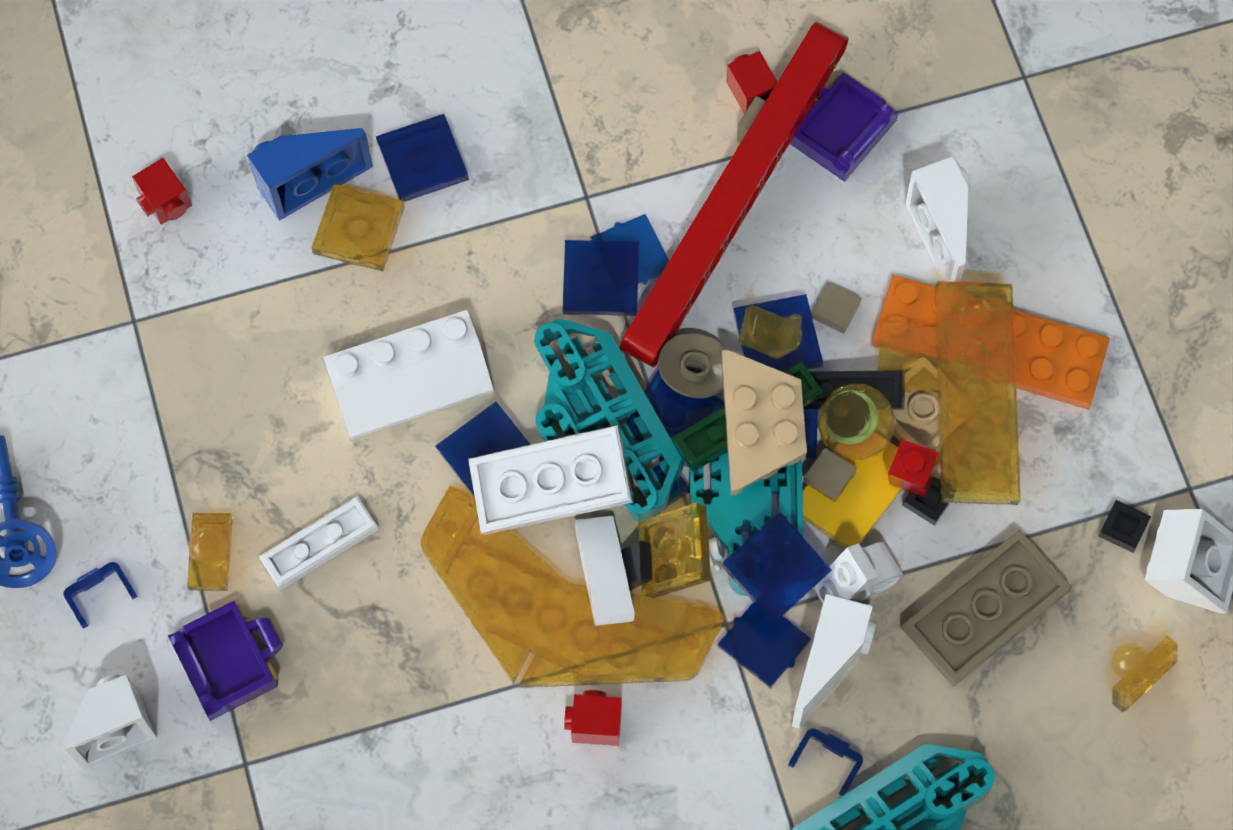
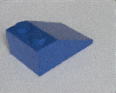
(305, 166)

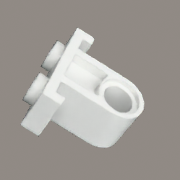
(860, 573)

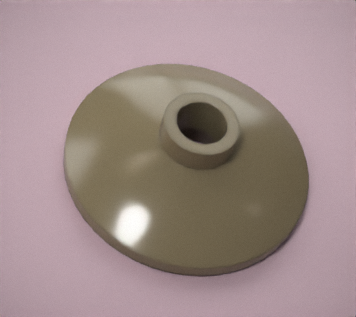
(692, 353)

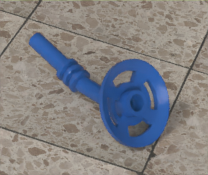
(16, 540)

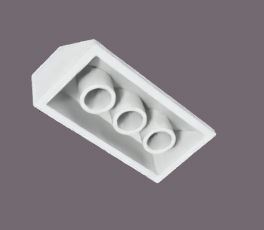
(408, 374)

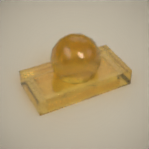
(209, 551)
(1140, 670)

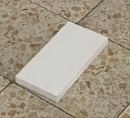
(550, 480)

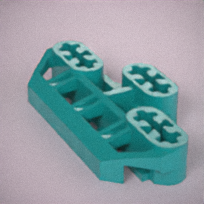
(588, 406)
(745, 512)
(911, 811)

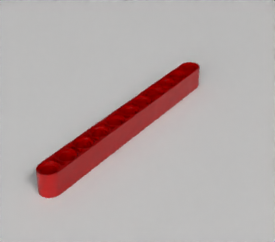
(734, 194)

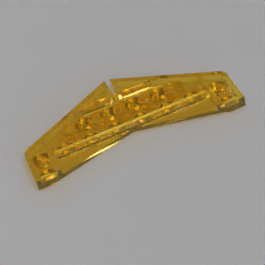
(530, 608)

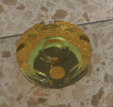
(856, 422)

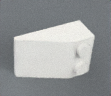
(940, 211)
(839, 639)

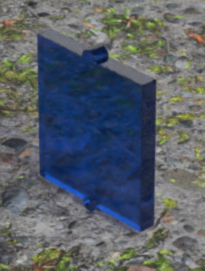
(651, 254)
(764, 646)

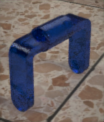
(90, 580)
(834, 745)

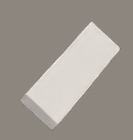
(318, 543)
(604, 570)

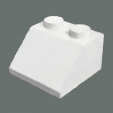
(1193, 559)
(108, 722)

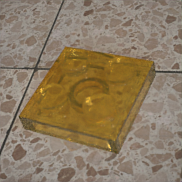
(358, 227)
(677, 549)

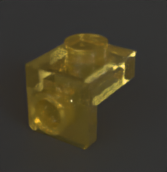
(770, 332)

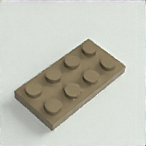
(986, 608)

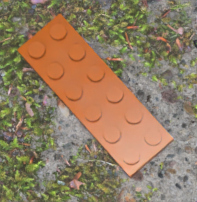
(1048, 355)

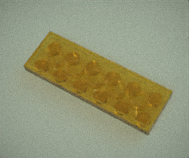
(977, 393)

